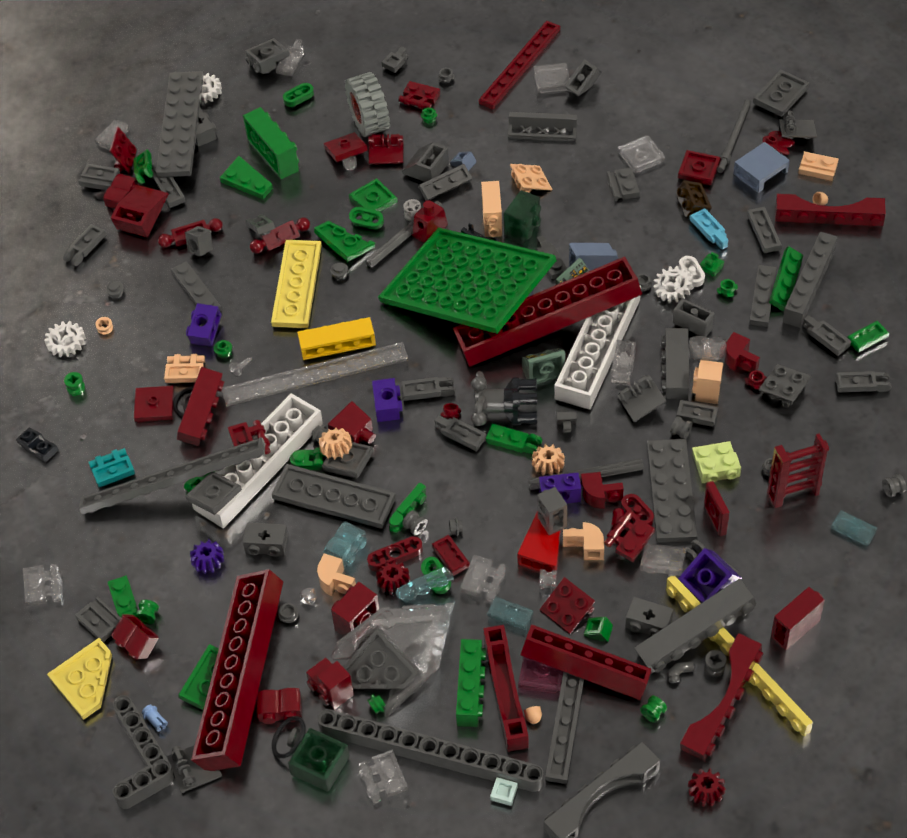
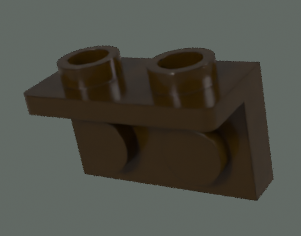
(692, 197)

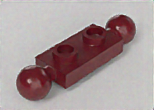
(178, 234)
(279, 235)

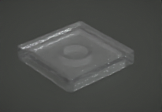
(551, 77)
(641, 154)

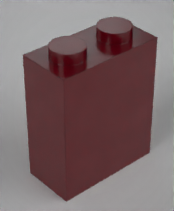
(797, 618)

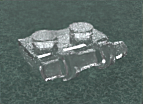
(477, 575)
(35, 584)
(389, 773)

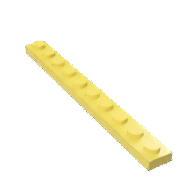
(769, 688)

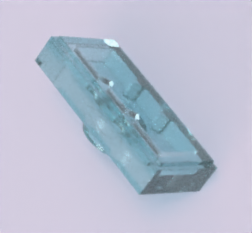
(854, 528)
(510, 613)

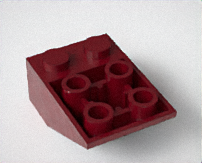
(139, 210)

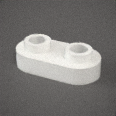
(694, 269)

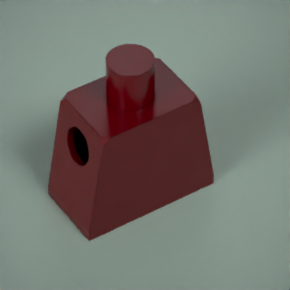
(428, 220)
(354, 422)

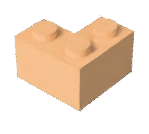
(707, 381)

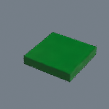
(373, 196)

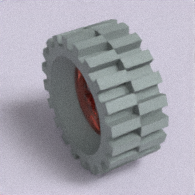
(367, 104)

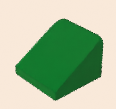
(598, 629)

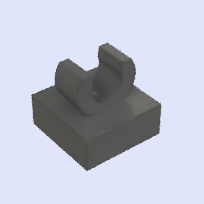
(566, 420)

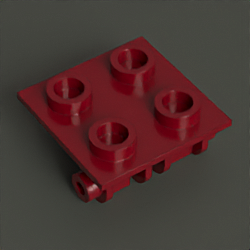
(385, 149)
(123, 151)
(568, 605)

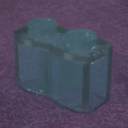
(346, 543)

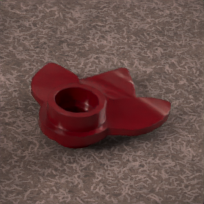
(778, 142)

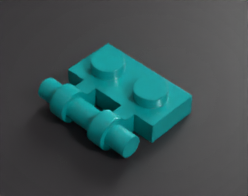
(113, 470)

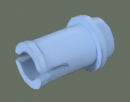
(152, 715)

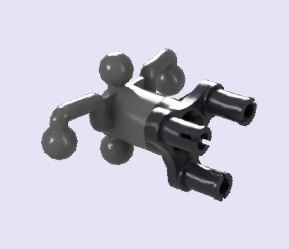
(503, 400)

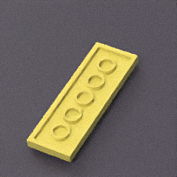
(296, 284)

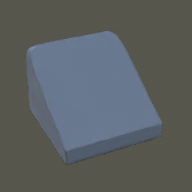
(463, 158)

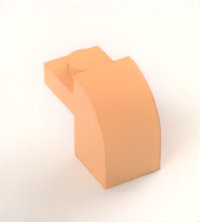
(589, 538)
(331, 576)

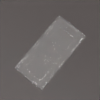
(106, 137)

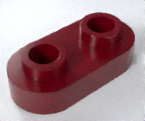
(640, 509)

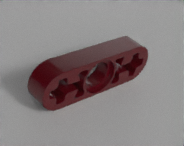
(398, 546)

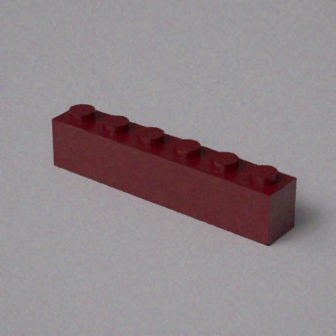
(586, 662)

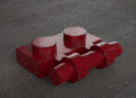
(419, 95)
(242, 434)
(634, 540)

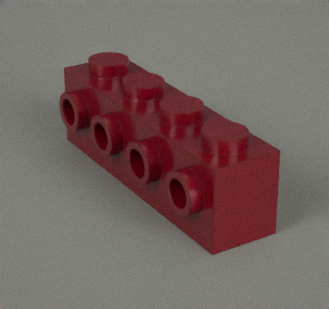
(199, 407)

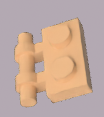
(183, 368)

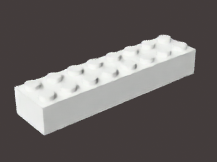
(593, 354)
(287, 432)

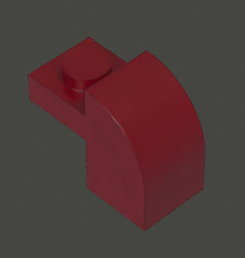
(738, 354)
(597, 493)

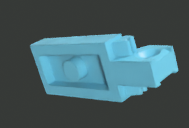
(710, 228)

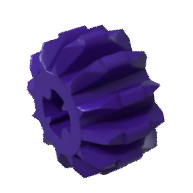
(207, 556)

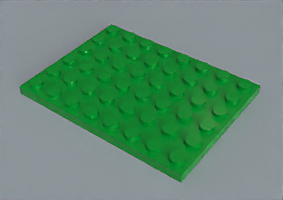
(467, 279)

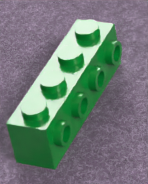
(469, 683)

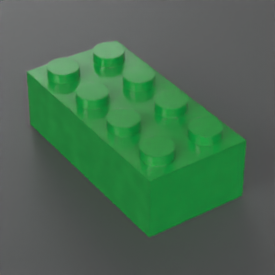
(271, 142)

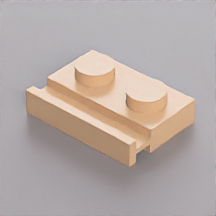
(818, 166)

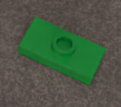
(868, 336)

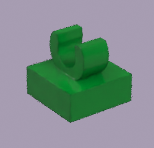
(712, 264)

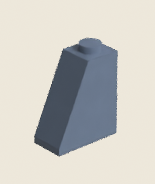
(592, 254)

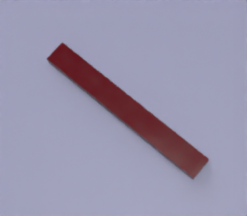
(519, 65)

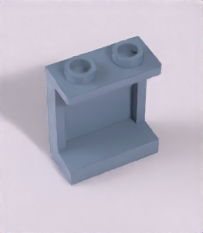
(760, 166)

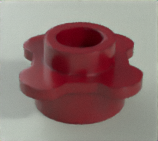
(753, 376)
(451, 411)

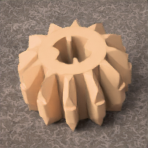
(335, 443)
(548, 460)

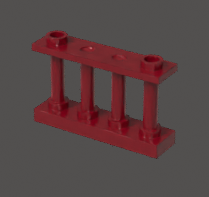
(781, 468)

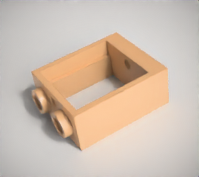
(491, 209)

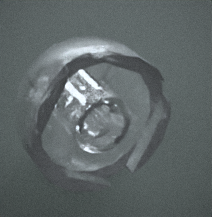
(707, 348)

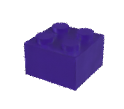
(708, 575)

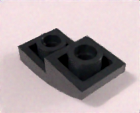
(37, 445)

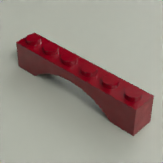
(795, 209)
(505, 688)
(702, 734)

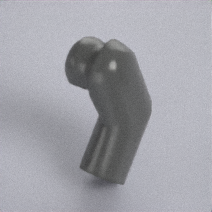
(678, 668)

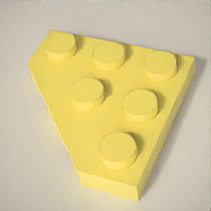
(84, 678)

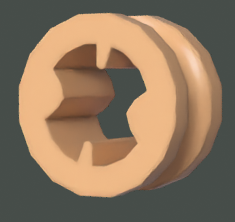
(107, 322)

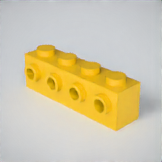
(336, 338)

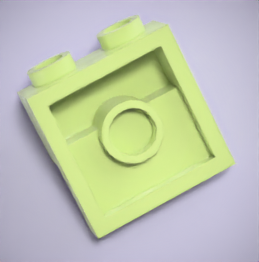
(716, 462)

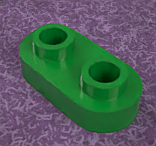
(298, 94)
(367, 218)
(426, 567)

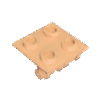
(529, 177)

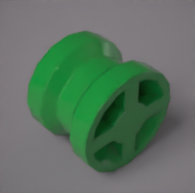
(78, 386)
(147, 611)
(653, 709)

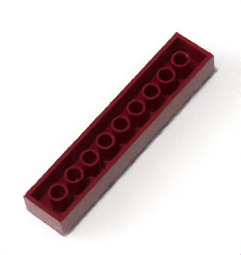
(553, 310)
(237, 671)

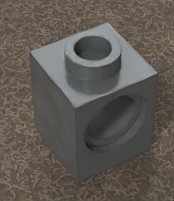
(199, 241)

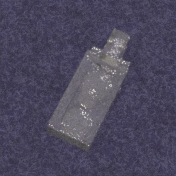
(290, 63)

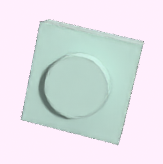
(504, 791)

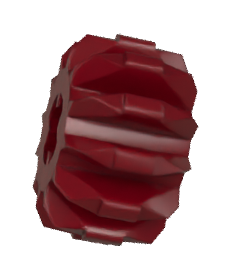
(392, 577)
(714, 787)

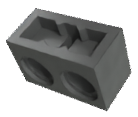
(552, 510)

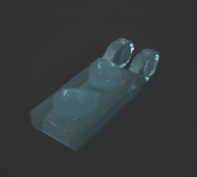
(424, 584)

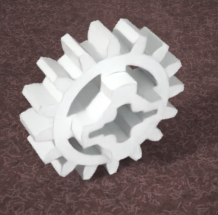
(208, 92)
(673, 284)
(66, 339)

